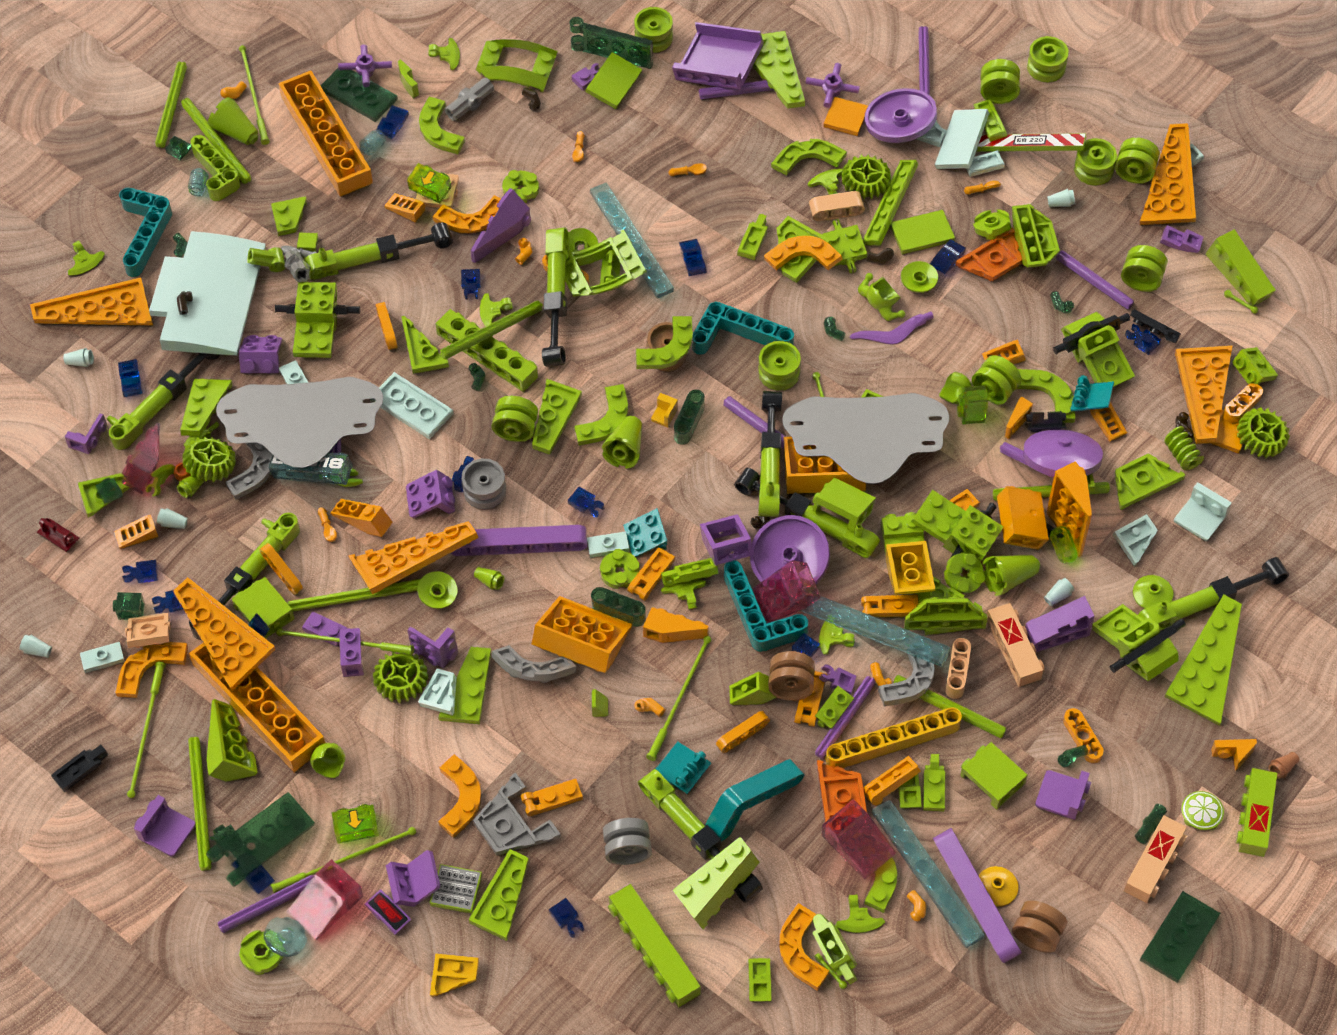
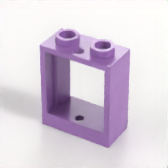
(721, 551)

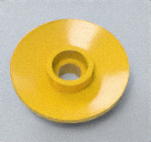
(1002, 894)

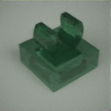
(178, 148)
(108, 490)

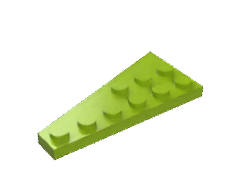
(778, 69)
(1206, 670)

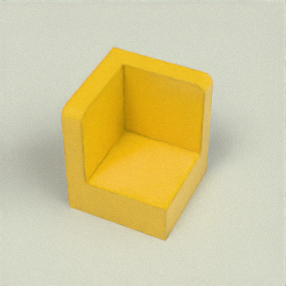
(665, 410)

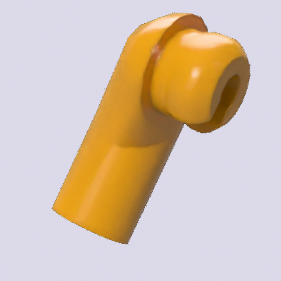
(233, 92)
(526, 251)
(878, 676)
(649, 704)
(919, 906)

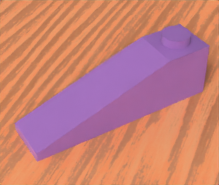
(507, 223)

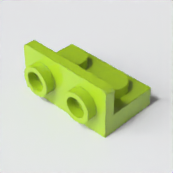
(1254, 366)

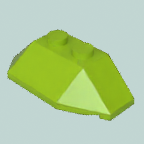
(1034, 236)
(945, 614)

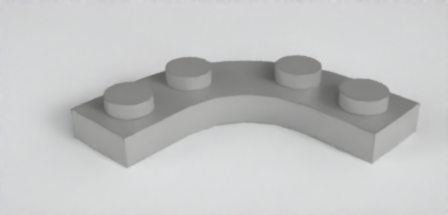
(255, 475)
(529, 670)
(912, 687)

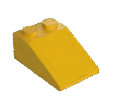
(909, 568)

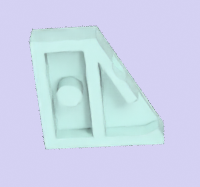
(1136, 537)
(440, 692)

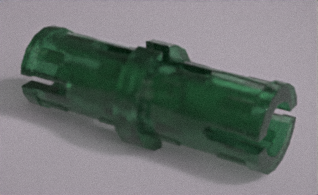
(1150, 823)

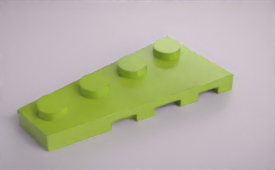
(202, 404)
(555, 411)
(470, 687)
(499, 901)

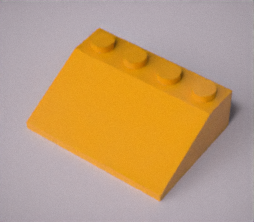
(811, 473)
(1070, 503)
(581, 634)

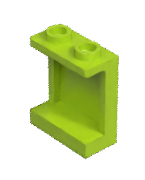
(845, 501)
(266, 602)
(994, 774)

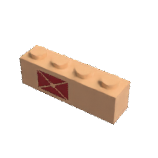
(1015, 645)
(1155, 859)

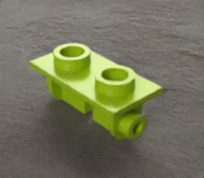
(610, 267)
(833, 707)

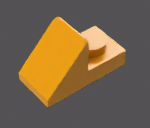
(1238, 748)

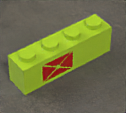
(1257, 812)

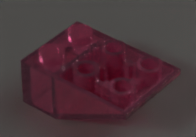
(144, 461)
(786, 591)
(857, 839)
(325, 899)

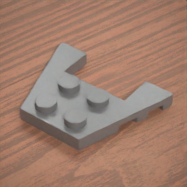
(503, 825)

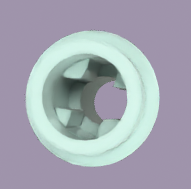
(1062, 199)
(79, 358)
(171, 519)
(1059, 592)
(34, 646)

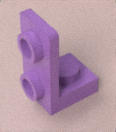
(85, 444)
(351, 652)

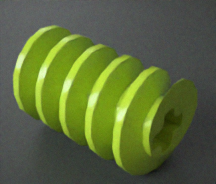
(1183, 449)

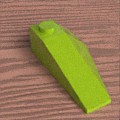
(227, 749)

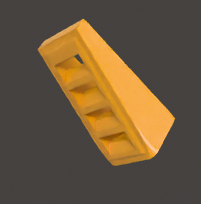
(413, 215)
(1008, 348)
(1018, 416)
(1103, 424)
(145, 535)

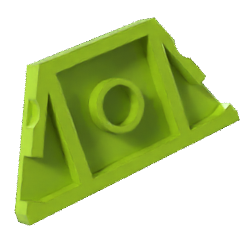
(1143, 478)

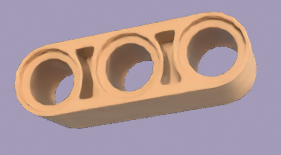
(836, 206)
(955, 676)

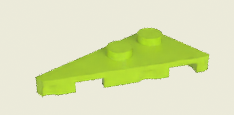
(422, 354)
(90, 497)

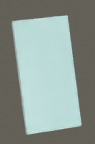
(962, 139)
(413, 406)

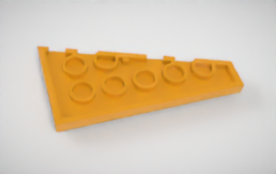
(1172, 186)
(107, 305)
(1204, 383)
(407, 556)
(228, 639)

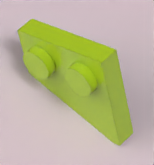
(288, 214)

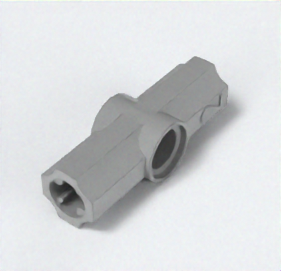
(469, 99)
(297, 266)

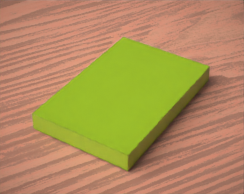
(613, 80)
(922, 231)

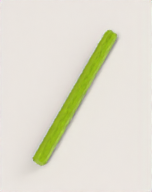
(215, 139)
(491, 330)
(353, 595)
(199, 803)

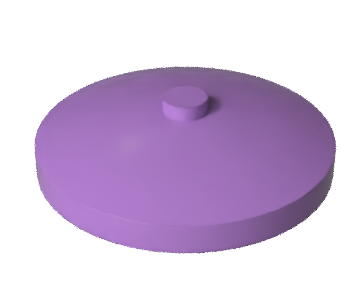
(901, 115)
(1057, 448)
(788, 540)

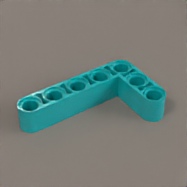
(157, 215)
(746, 325)
(753, 613)
(750, 793)

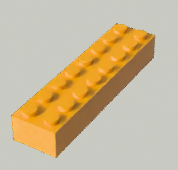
(325, 133)
(265, 711)

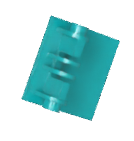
(1091, 396)
(646, 533)
(683, 767)

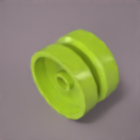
(655, 25)
(1047, 59)
(1000, 81)
(1137, 160)
(1096, 162)
(1144, 268)
(779, 365)
(999, 377)
(514, 418)

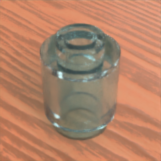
(372, 142)
(197, 182)

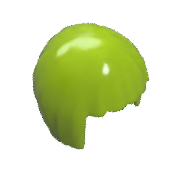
(954, 386)
(328, 760)

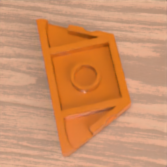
(993, 257)
(839, 788)

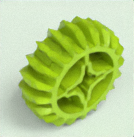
(877, 176)
(1262, 438)
(197, 457)
(398, 685)

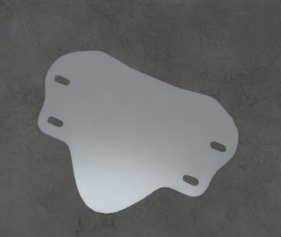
(300, 419)
(867, 434)

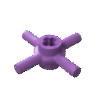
(365, 65)
(832, 85)

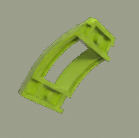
(536, 78)
(626, 254)

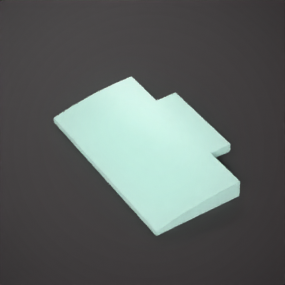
(221, 292)

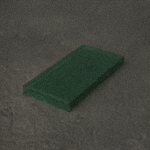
(348, 89)
(1180, 936)

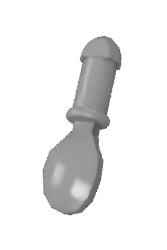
(304, 253)

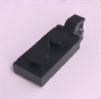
(1156, 327)
(79, 767)

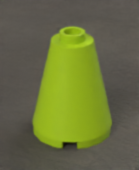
(233, 122)
(624, 443)
(1007, 572)

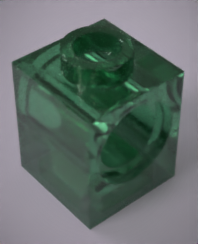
(128, 605)

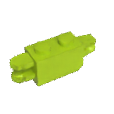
(834, 948)

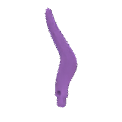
(896, 335)

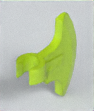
(448, 53)
(827, 179)
(84, 260)
(490, 310)
(160, 475)
(685, 590)
(833, 635)
(859, 919)

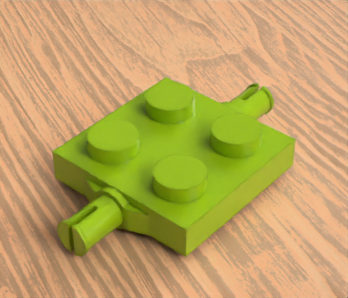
(848, 243)

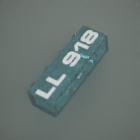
(332, 468)

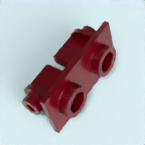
(57, 534)

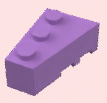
(1061, 625)

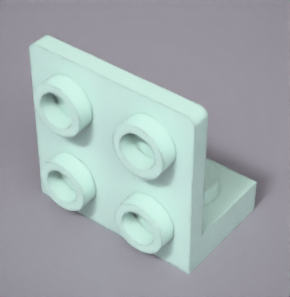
(1203, 512)

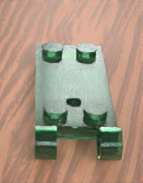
(604, 41)
(268, 831)

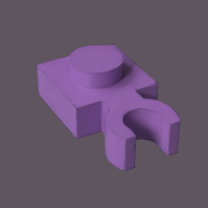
(585, 76)
(838, 678)

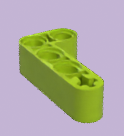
(225, 176)

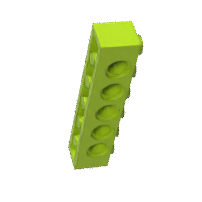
(489, 352)

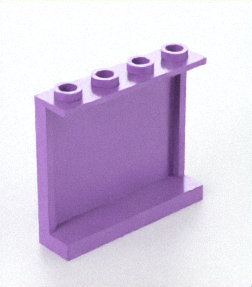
(719, 56)

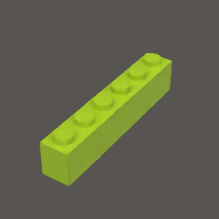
(654, 946)

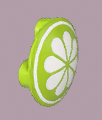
(1202, 810)

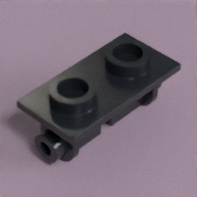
(1053, 421)

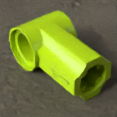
(270, 258)

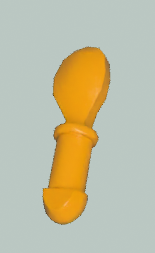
(578, 154)
(696, 169)
(980, 188)
(329, 532)

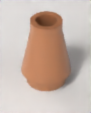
(1284, 764)

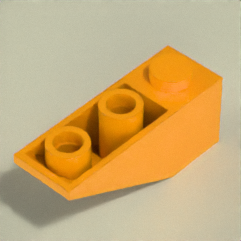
(363, 516)
(671, 628)

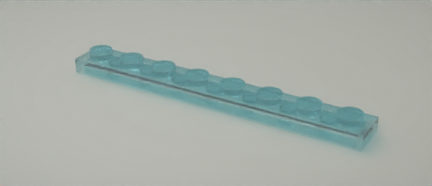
(619, 220)
(879, 630)
(928, 874)

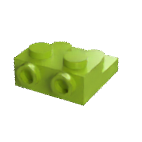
(900, 529)

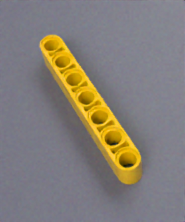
(900, 731)

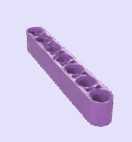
(526, 540)
(977, 895)

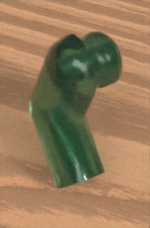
(181, 245)
(1065, 307)
(831, 330)
(478, 375)
(1071, 755)

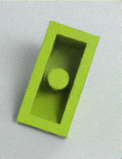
(751, 690)

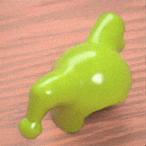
(881, 297)

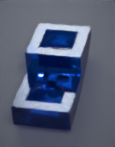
(393, 122)
(947, 256)
(692, 257)
(130, 378)
(258, 879)

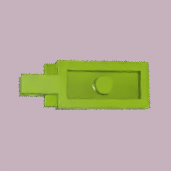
(753, 238)
(689, 572)
(934, 785)

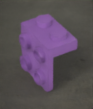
(260, 354)
(430, 492)
(436, 652)
(1063, 793)
(163, 827)
(413, 881)

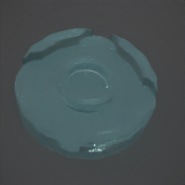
(285, 936)

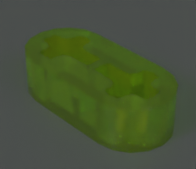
(1067, 542)

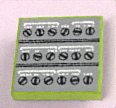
(457, 889)

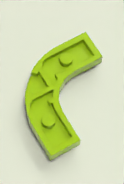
(432, 131)
(808, 149)
(672, 352)
(1051, 385)
(603, 428)
(883, 886)

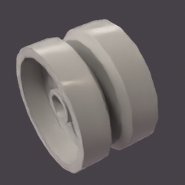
(484, 483)
(627, 841)

